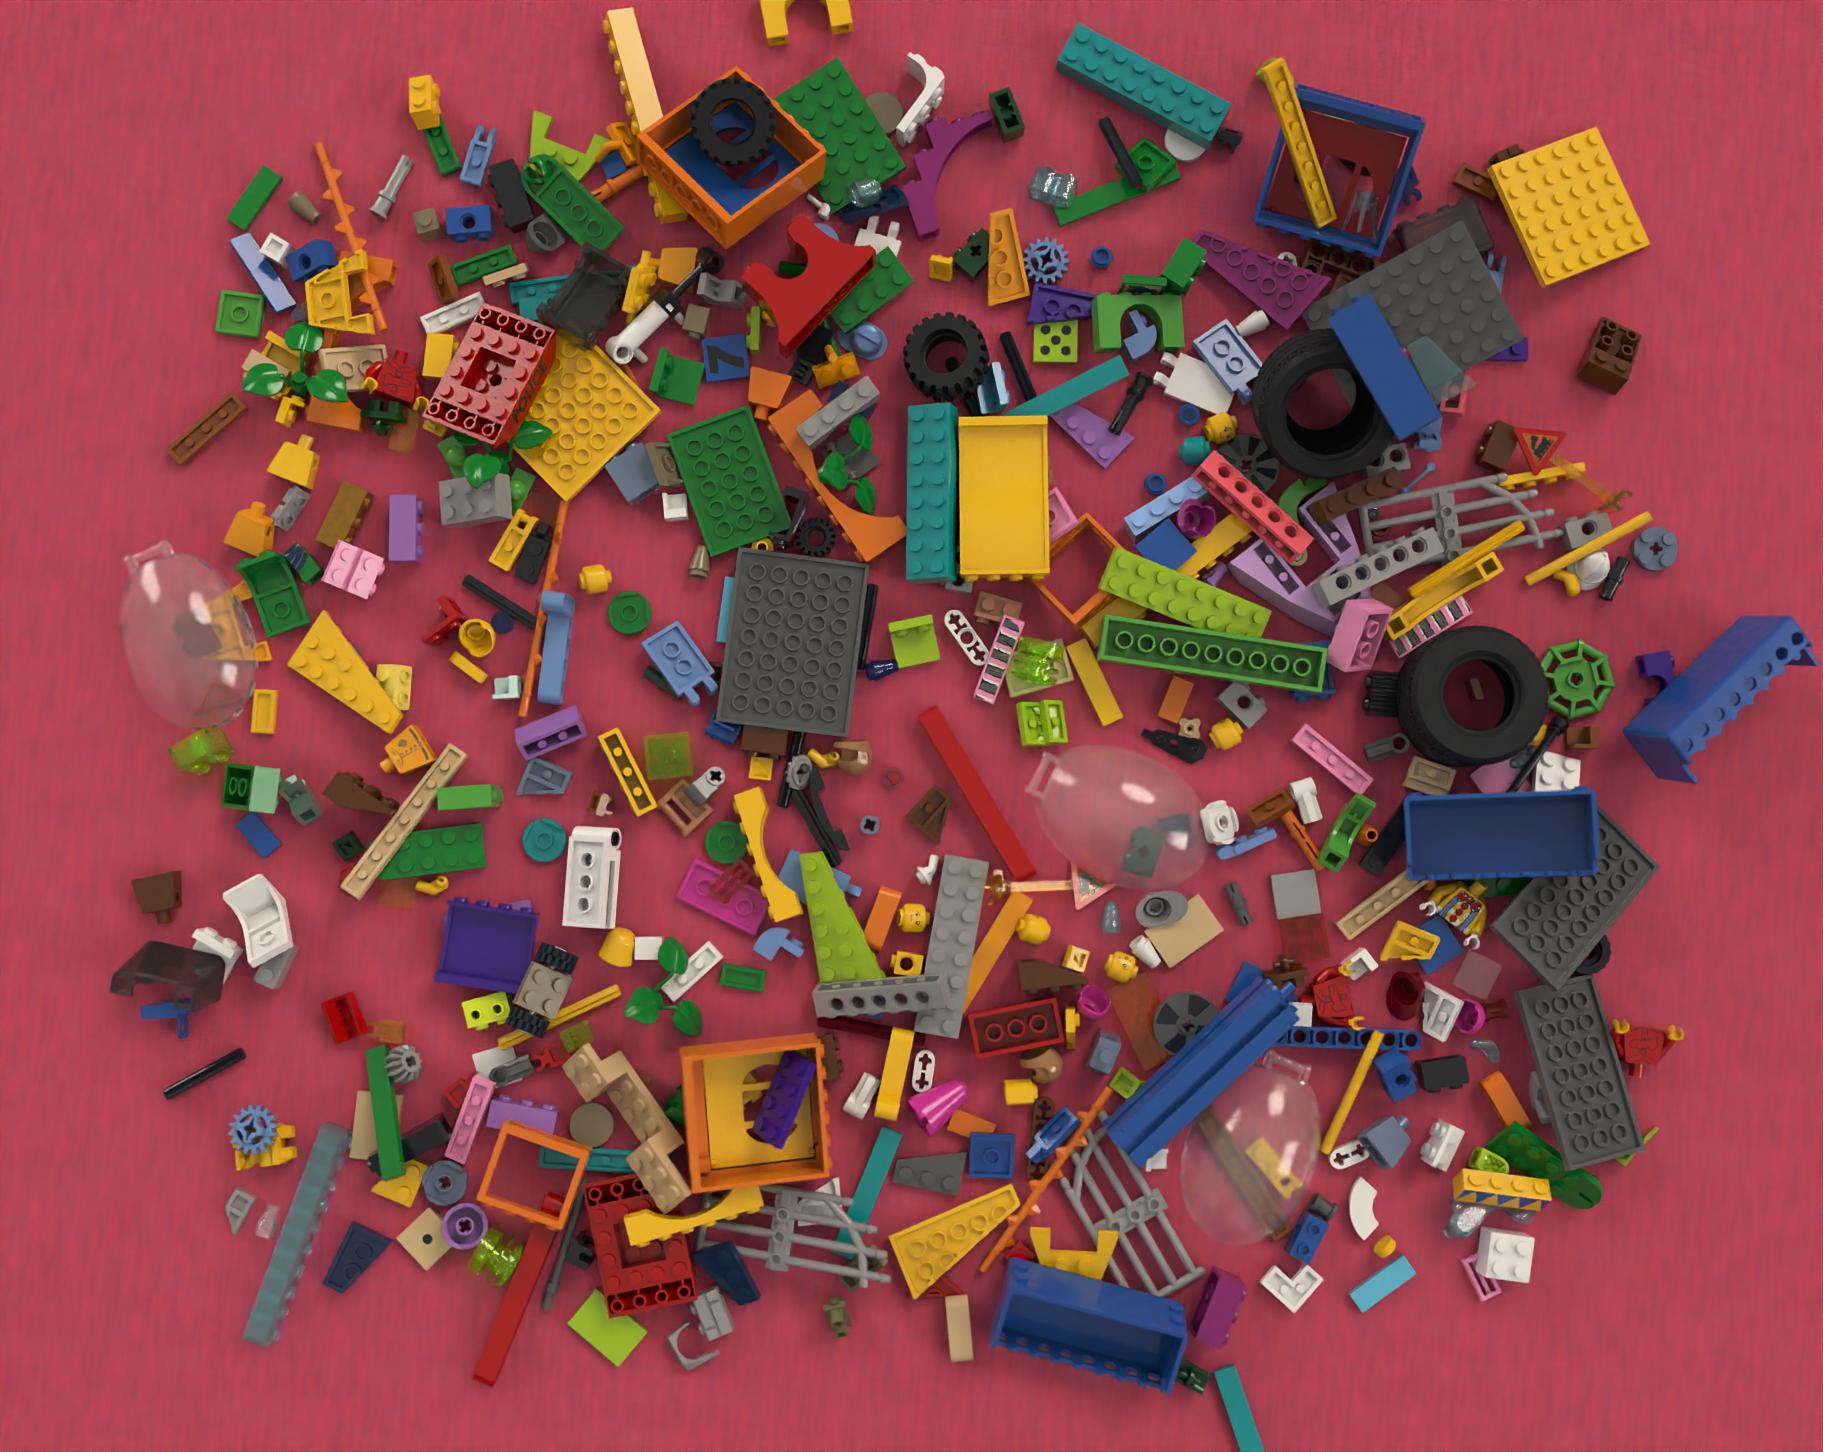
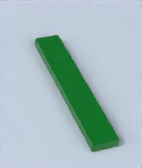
(1106, 197)
(385, 1114)

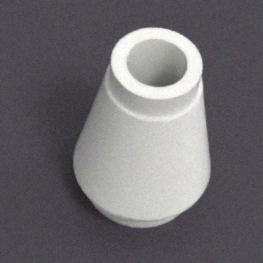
(1253, 323)
(1145, 951)

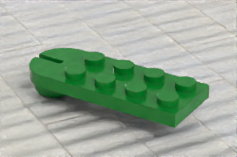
(570, 202)
(437, 852)
(1542, 1161)

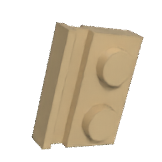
(498, 278)
(1428, 777)

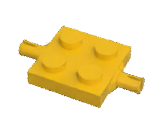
(639, 287)

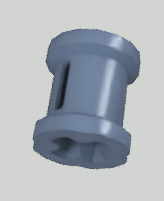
(872, 818)

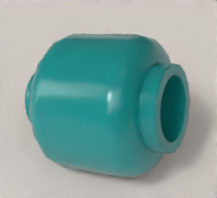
(1194, 450)

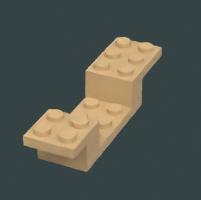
(642, 1114)

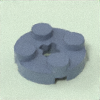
(1644, 556)
(433, 1186)

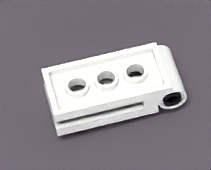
(592, 877)

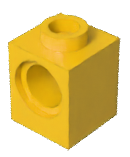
(916, 967)

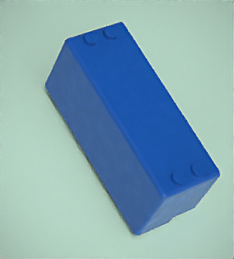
(1714, 691)
(1501, 835)
(1090, 1323)

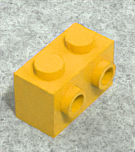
(424, 102)

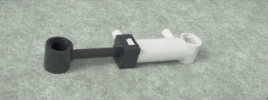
(662, 307)

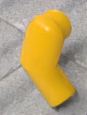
(1570, 580)
(825, 760)
(434, 887)

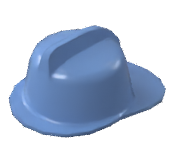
(864, 341)

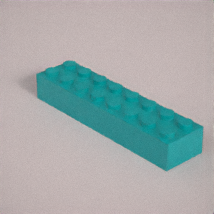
(1142, 86)
(932, 493)

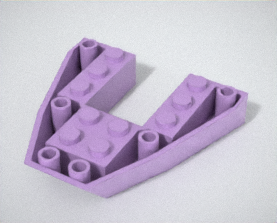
(1273, 580)

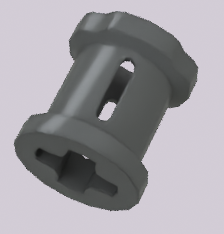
(1322, 1206)

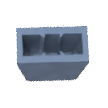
(1103, 1052)
(1386, 1140)

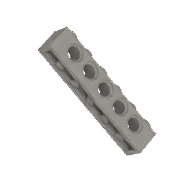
(1427, 547)
(868, 989)

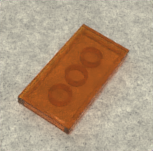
(1135, 1007)

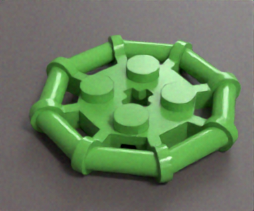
(1588, 678)

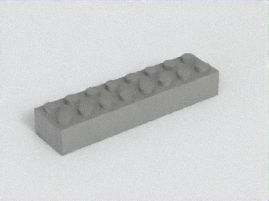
(953, 940)

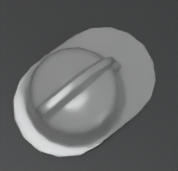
(1161, 908)

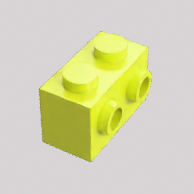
(487, 1009)

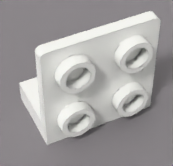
(1441, 1144)

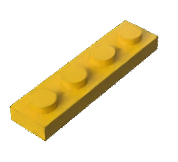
(1547, 475)

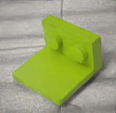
(914, 641)

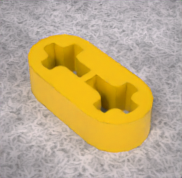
(468, 667)

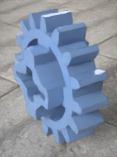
(1038, 257)
(250, 1138)

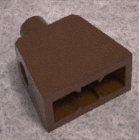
(159, 894)

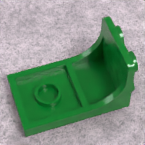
(274, 592)

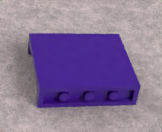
(487, 945)

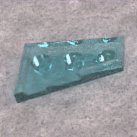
(1438, 372)

